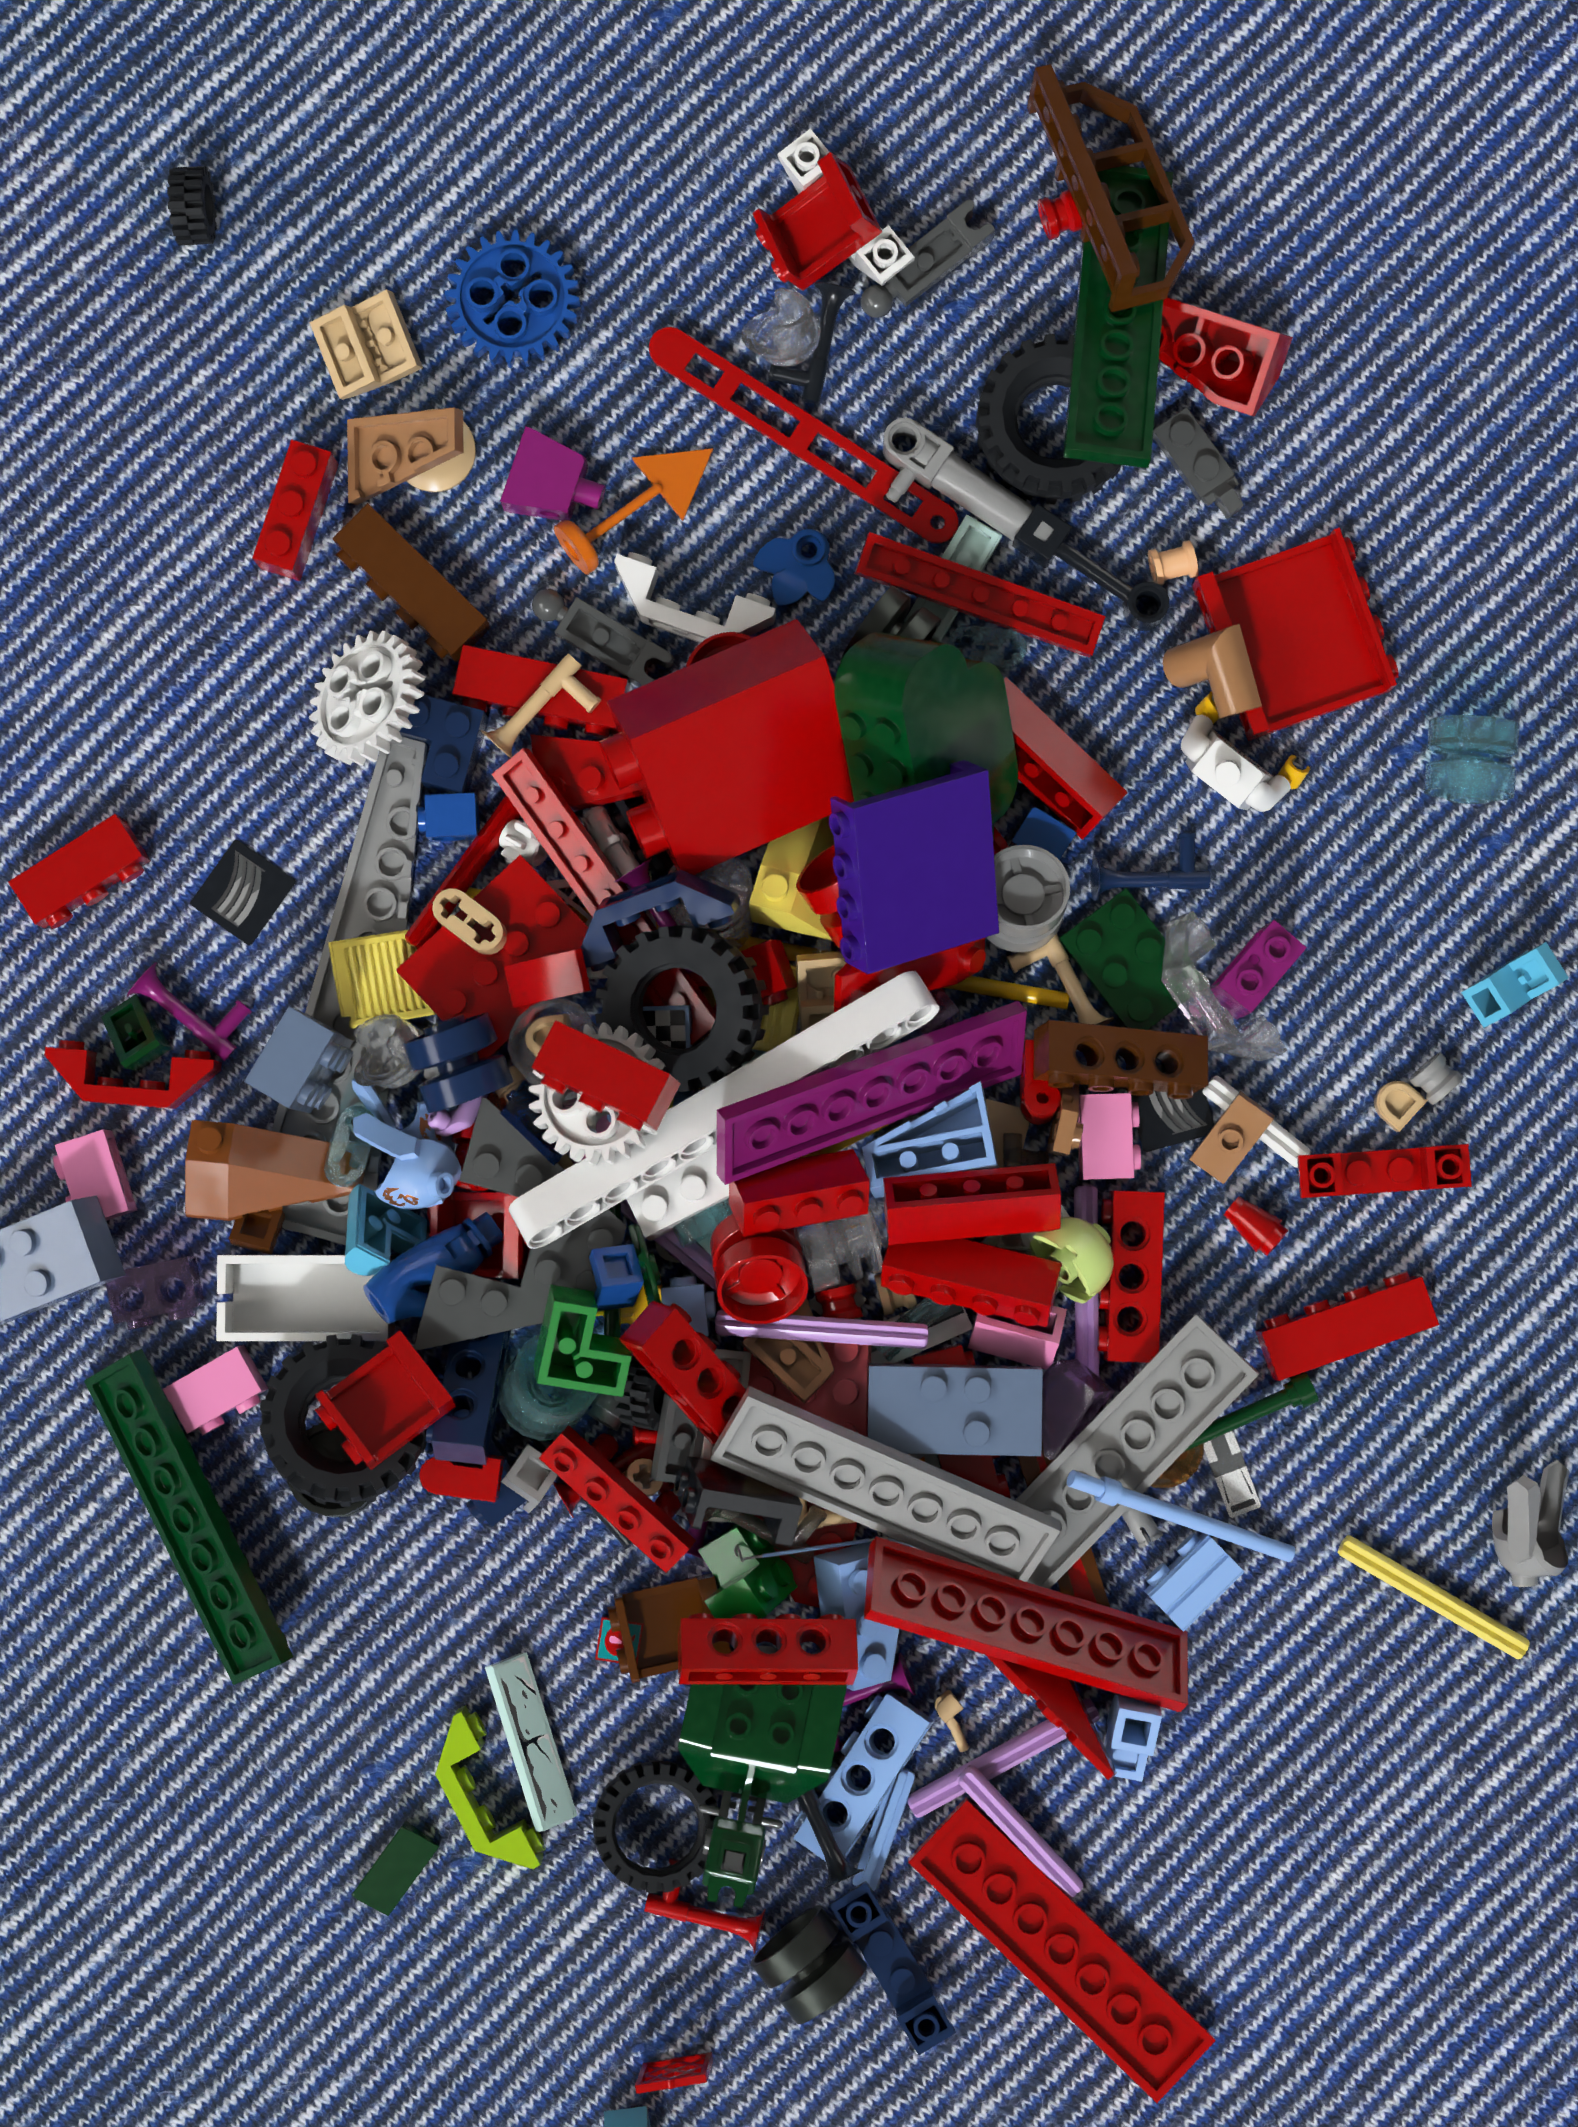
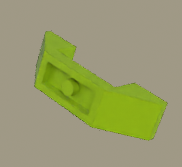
(513, 1844)

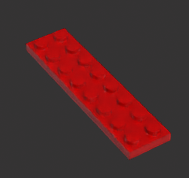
(1026, 1624)
(1061, 1950)

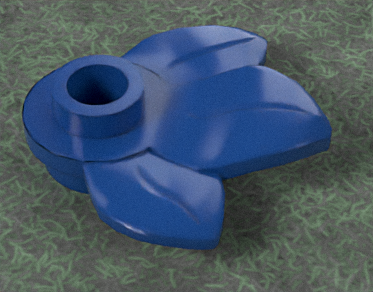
(795, 573)

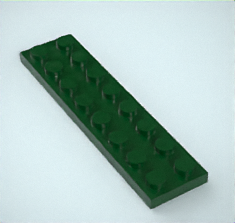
(1118, 350)
(188, 1517)

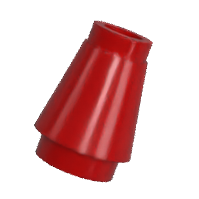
(1256, 1226)

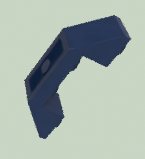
(703, 900)
(895, 1966)

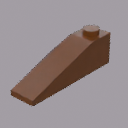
(253, 1170)

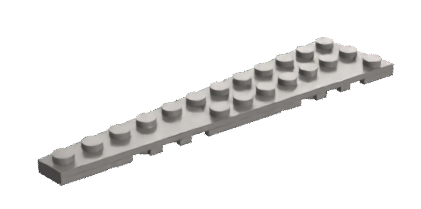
(369, 903)

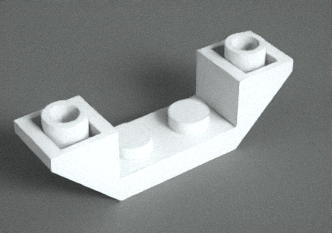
(881, 256)
(639, 579)

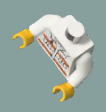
(1231, 770)

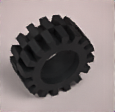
(192, 205)
(641, 1398)

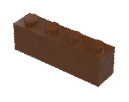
(411, 583)

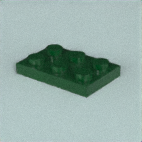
(1123, 961)

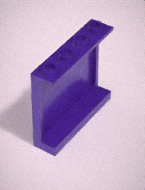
(915, 869)

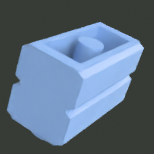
(1192, 1579)

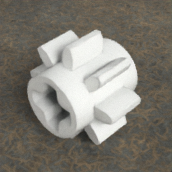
(519, 840)

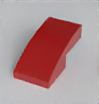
(547, 978)

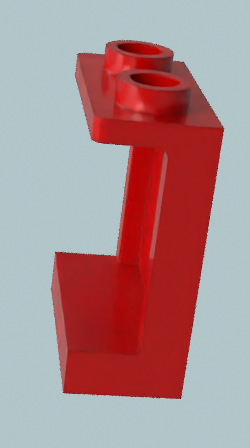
(818, 226)
(509, 1255)
(384, 1403)

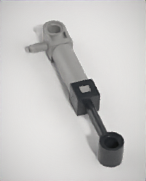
(1032, 529)

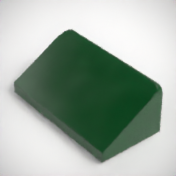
(395, 1869)

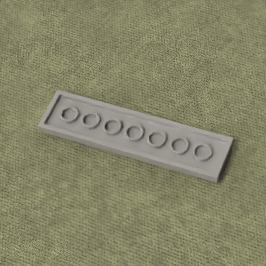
(1137, 1438)
(882, 1487)

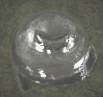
(784, 334)
(385, 1060)

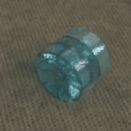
(1471, 772)

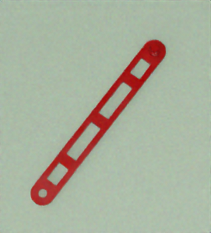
(674, 350)

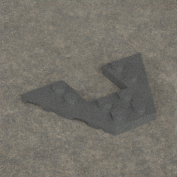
(474, 1306)

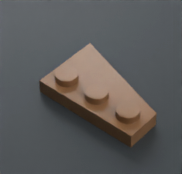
(399, 447)

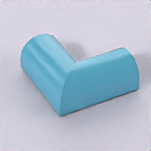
(377, 1229)

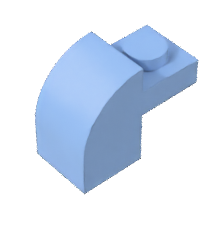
(1131, 1735)

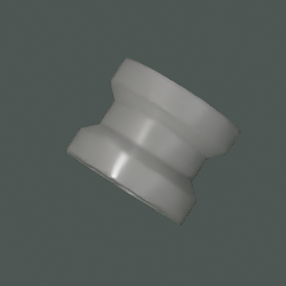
(1436, 1078)

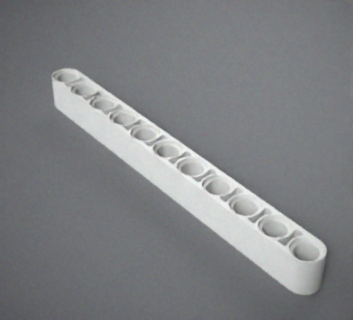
(692, 1124)

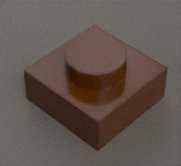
(257, 1230)

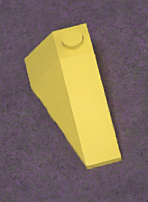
(775, 894)

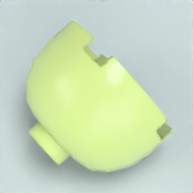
(1083, 1253)

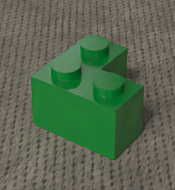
(570, 1351)
(749, 1585)

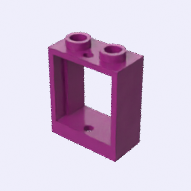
(1256, 969)

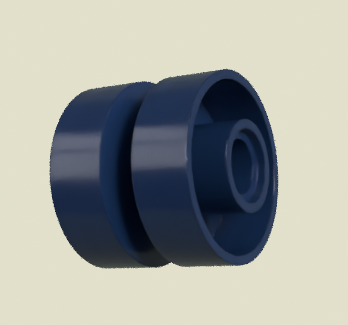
(454, 1051)

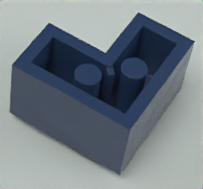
(453, 739)

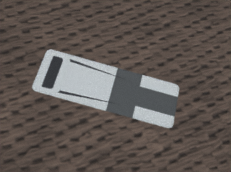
(1231, 1475)

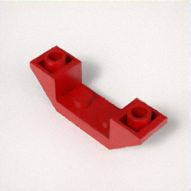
(79, 1066)
(1384, 1171)

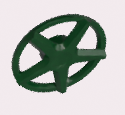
(647, 1264)

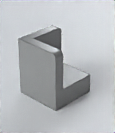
(529, 1477)

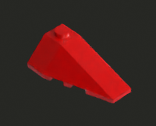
(1222, 356)
(935, 970)
(1063, 1707)

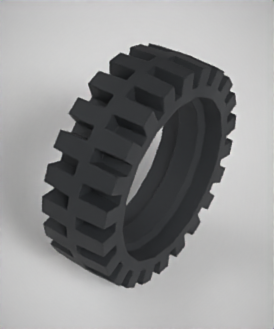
(604, 1823)

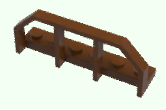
(1092, 198)

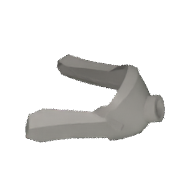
(1529, 1530)

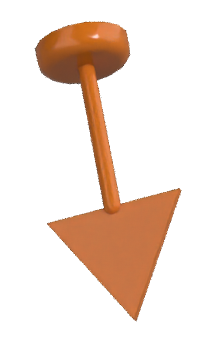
(671, 475)

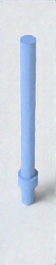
(1112, 1492)

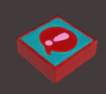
(610, 1641)

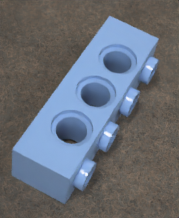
(908, 1728)

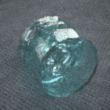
(534, 1412)

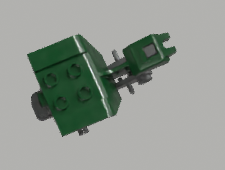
(755, 1748)

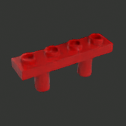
(617, 1499)

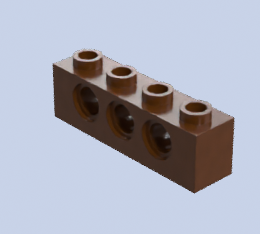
(1182, 1055)

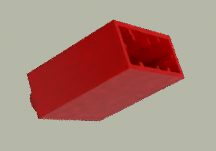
(731, 749)

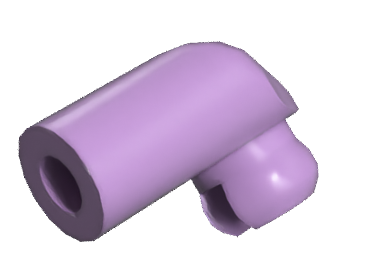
(454, 1121)

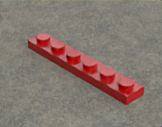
(979, 594)

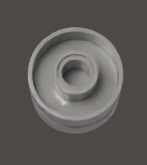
(1030, 897)

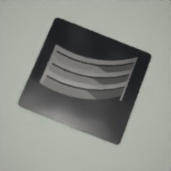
(243, 892)
(1170, 1120)

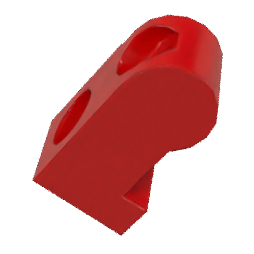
(1037, 1099)
(463, 1479)

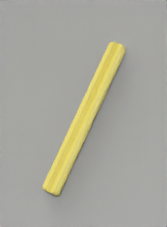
(1433, 1597)

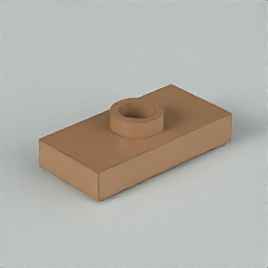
(1232, 1137)

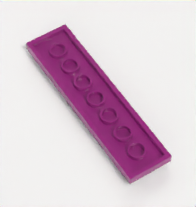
(868, 1092)

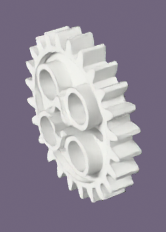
(366, 698)
(576, 1126)

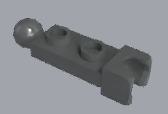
(934, 256)
(601, 637)

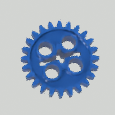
(486, 272)

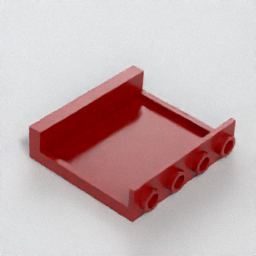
(1302, 630)

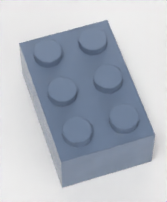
(300, 1062)

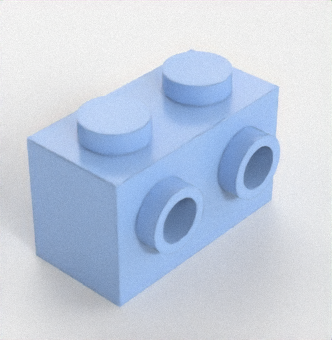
(693, 1299)

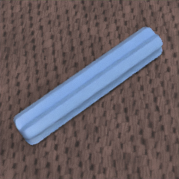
(884, 1830)

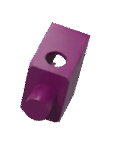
(548, 480)

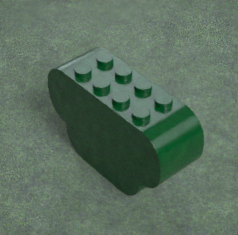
(916, 709)

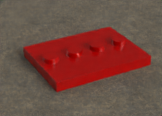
(463, 981)

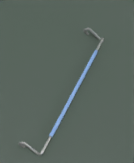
(806, 1549)

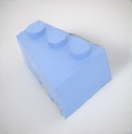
(944, 1140)
(842, 1591)

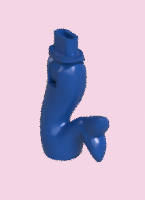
(458, 1247)

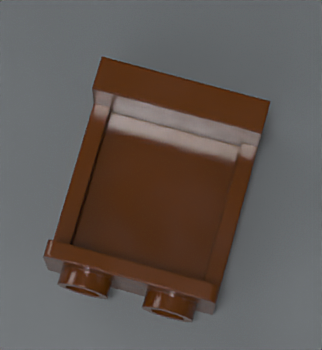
(661, 1611)

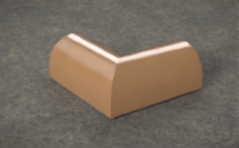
(1222, 661)

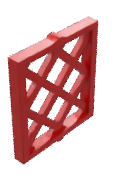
(650, 2081)

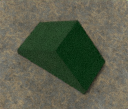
(135, 1034)

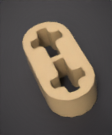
(475, 914)

